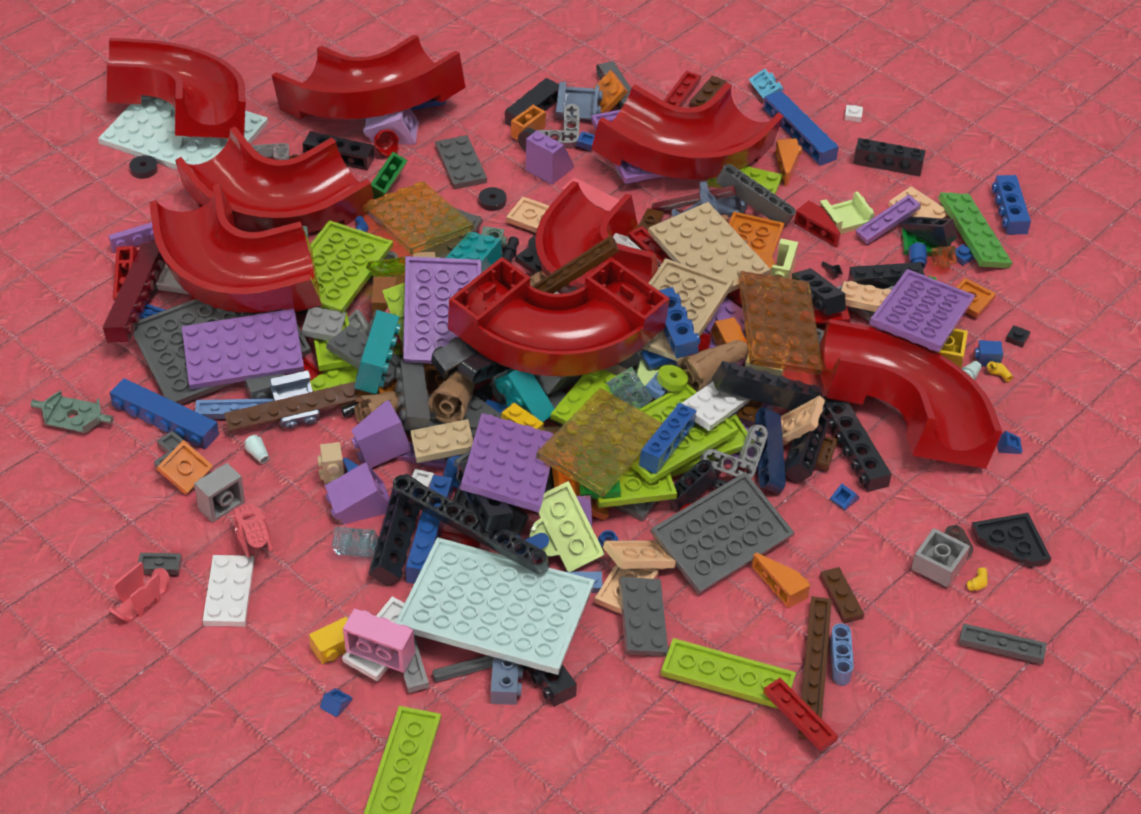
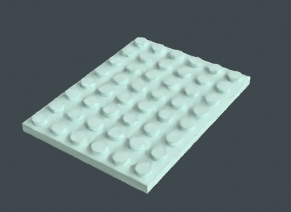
(151, 132)
(496, 606)

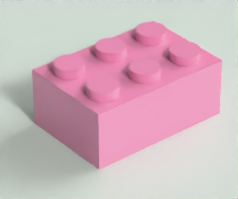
(379, 640)

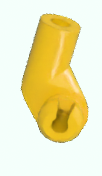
(1000, 370)
(979, 582)

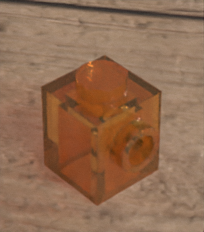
(944, 256)

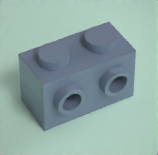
(505, 682)

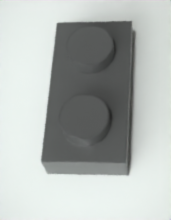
(169, 561)

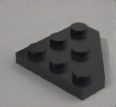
(1013, 537)

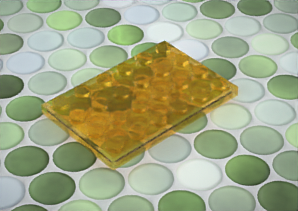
(417, 217)
(599, 442)

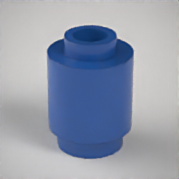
(918, 253)

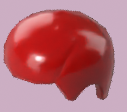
(386, 142)

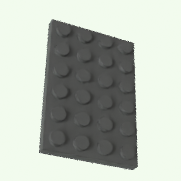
(722, 532)

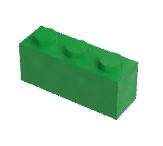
(388, 175)

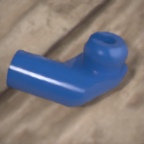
(361, 224)

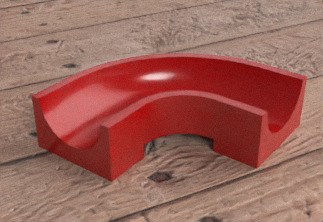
(371, 84)
(199, 85)
(681, 139)
(278, 192)
(576, 225)
(234, 266)
(557, 332)
(943, 404)

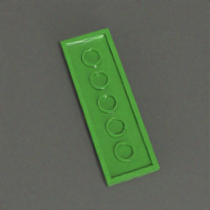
(975, 230)

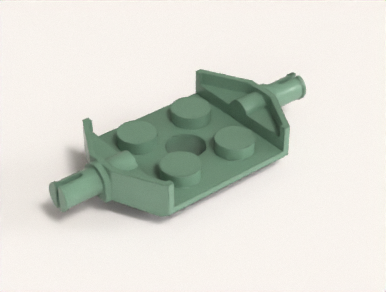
(59, 408)

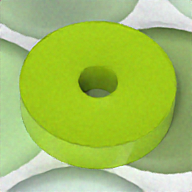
(672, 378)

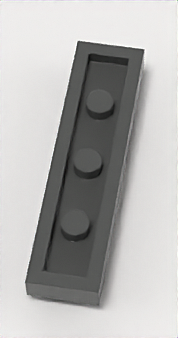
(1002, 643)

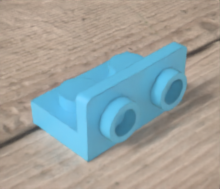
(765, 83)

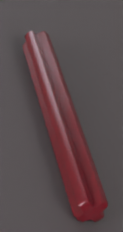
(692, 199)

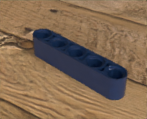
(771, 463)

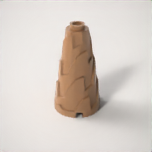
(703, 365)
(451, 398)
(369, 403)

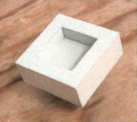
(853, 113)
(423, 477)

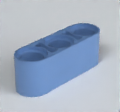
(841, 654)

